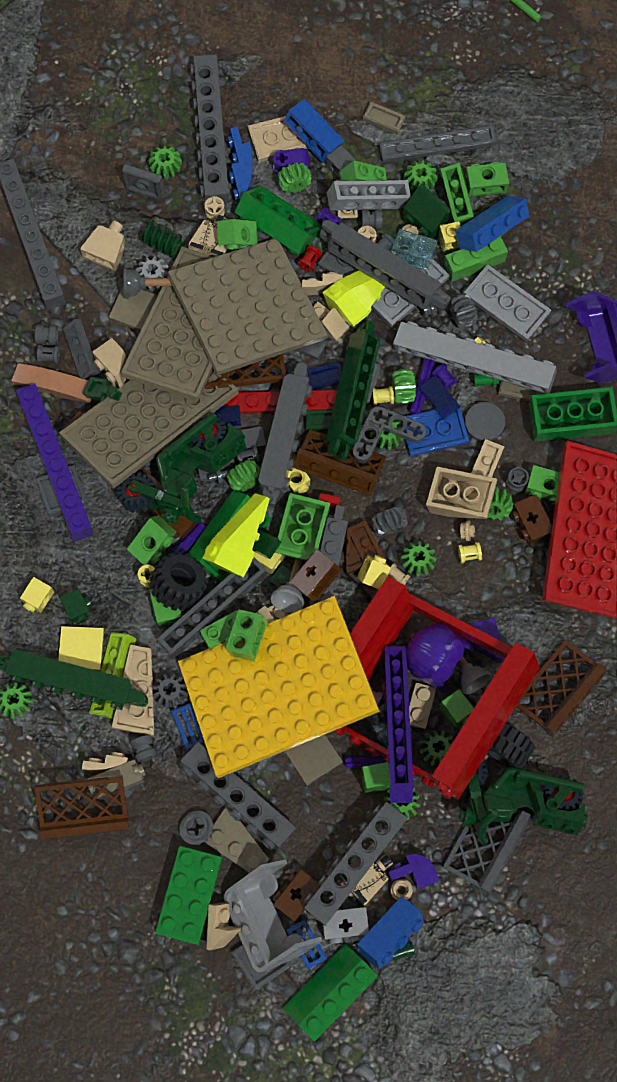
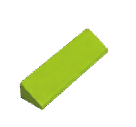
(114, 664)

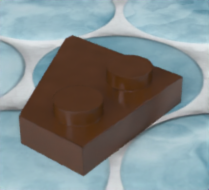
(359, 545)

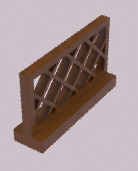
(245, 379)
(337, 470)
(576, 696)
(82, 824)

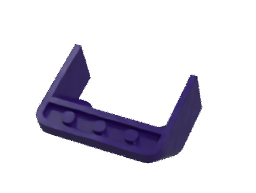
(599, 316)

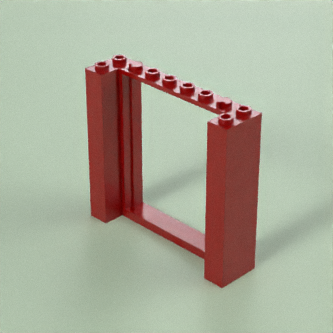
(380, 628)

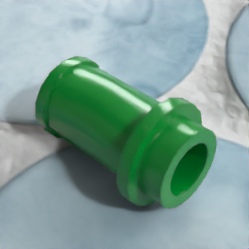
(480, 380)

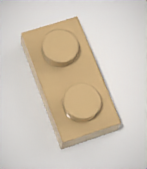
(487, 459)
(421, 705)

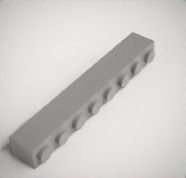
(475, 357)

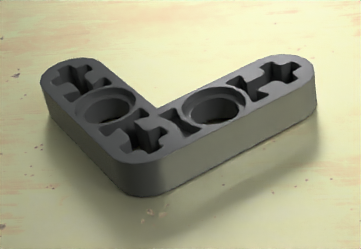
(379, 426)

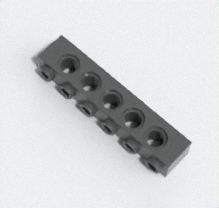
(210, 609)
(394, 821)
(274, 839)

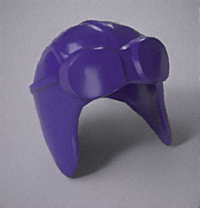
(434, 654)

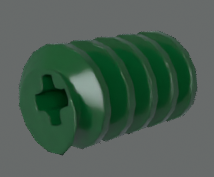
(162, 240)

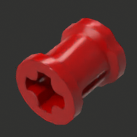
(309, 259)

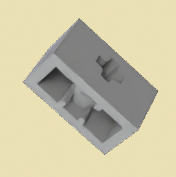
(355, 916)

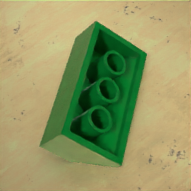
(278, 219)
(227, 511)
(330, 992)

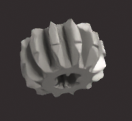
(158, 267)

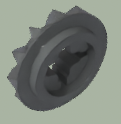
(189, 823)

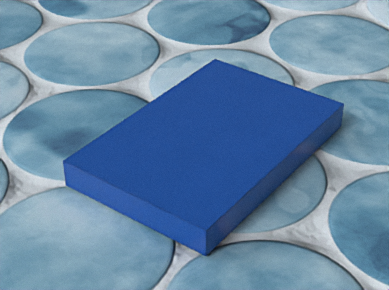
(439, 433)

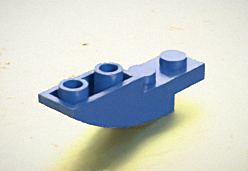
(242, 164)

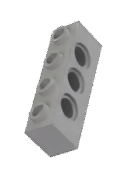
(368, 195)

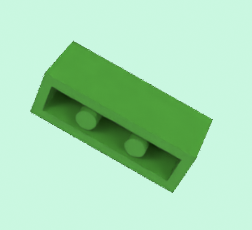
(457, 193)
(466, 262)

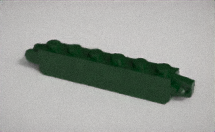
(353, 391)
(72, 679)

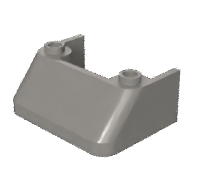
(259, 922)

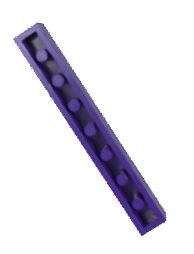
(54, 463)
(398, 725)

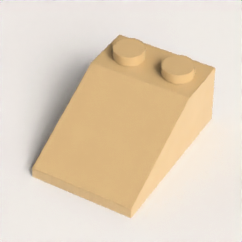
(460, 494)

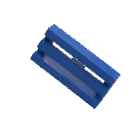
(182, 709)
(315, 961)

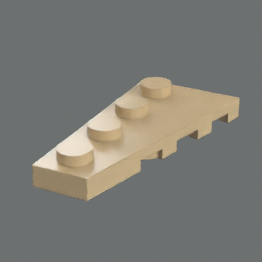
(138, 671)

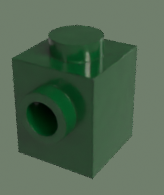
(76, 606)

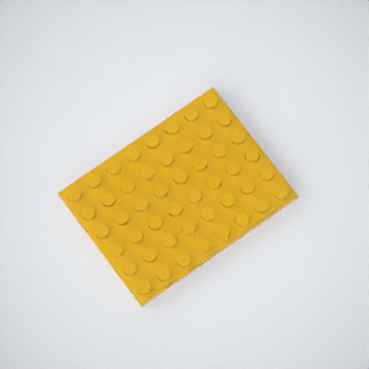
(295, 691)

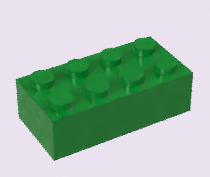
(573, 414)
(189, 895)

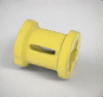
(383, 395)
(469, 552)
(142, 574)

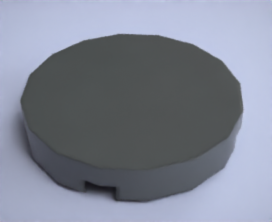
(484, 421)

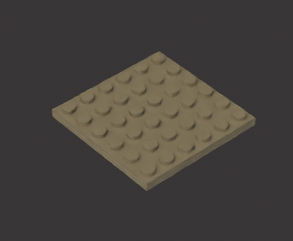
(247, 306)

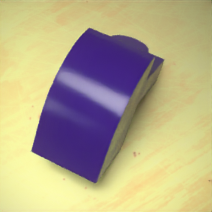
(420, 869)

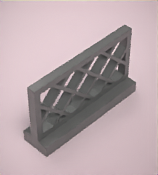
(500, 857)

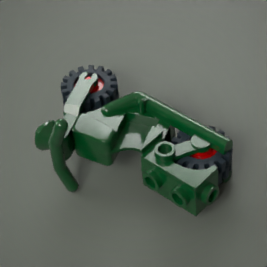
(176, 464)
(550, 807)

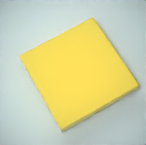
(82, 646)

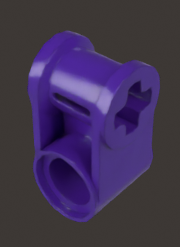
(290, 157)

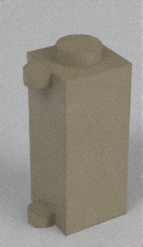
(132, 776)

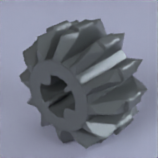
(463, 310)
(389, 521)
(174, 696)

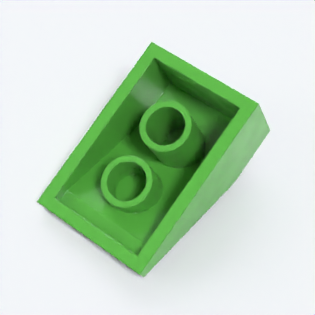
(302, 526)

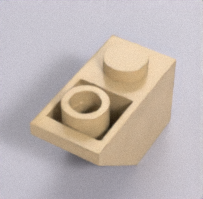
(111, 359)

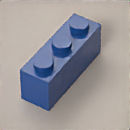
(313, 130)
(391, 933)

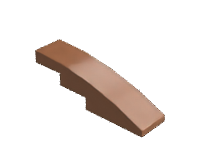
(51, 381)

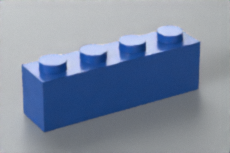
(492, 223)

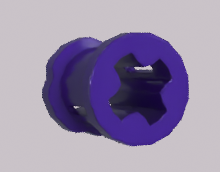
(325, 214)
(444, 376)

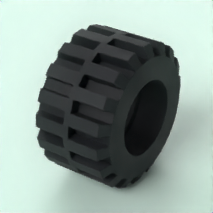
(168, 590)
(511, 747)

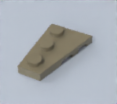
(236, 843)

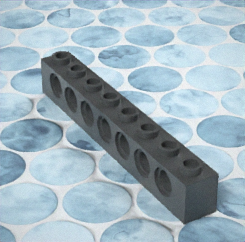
(207, 67)
(31, 235)

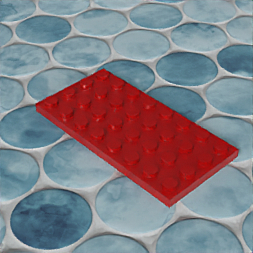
(584, 533)

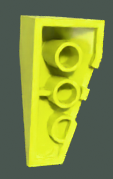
(353, 296)
(234, 543)

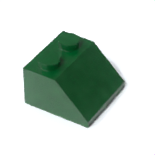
(426, 212)

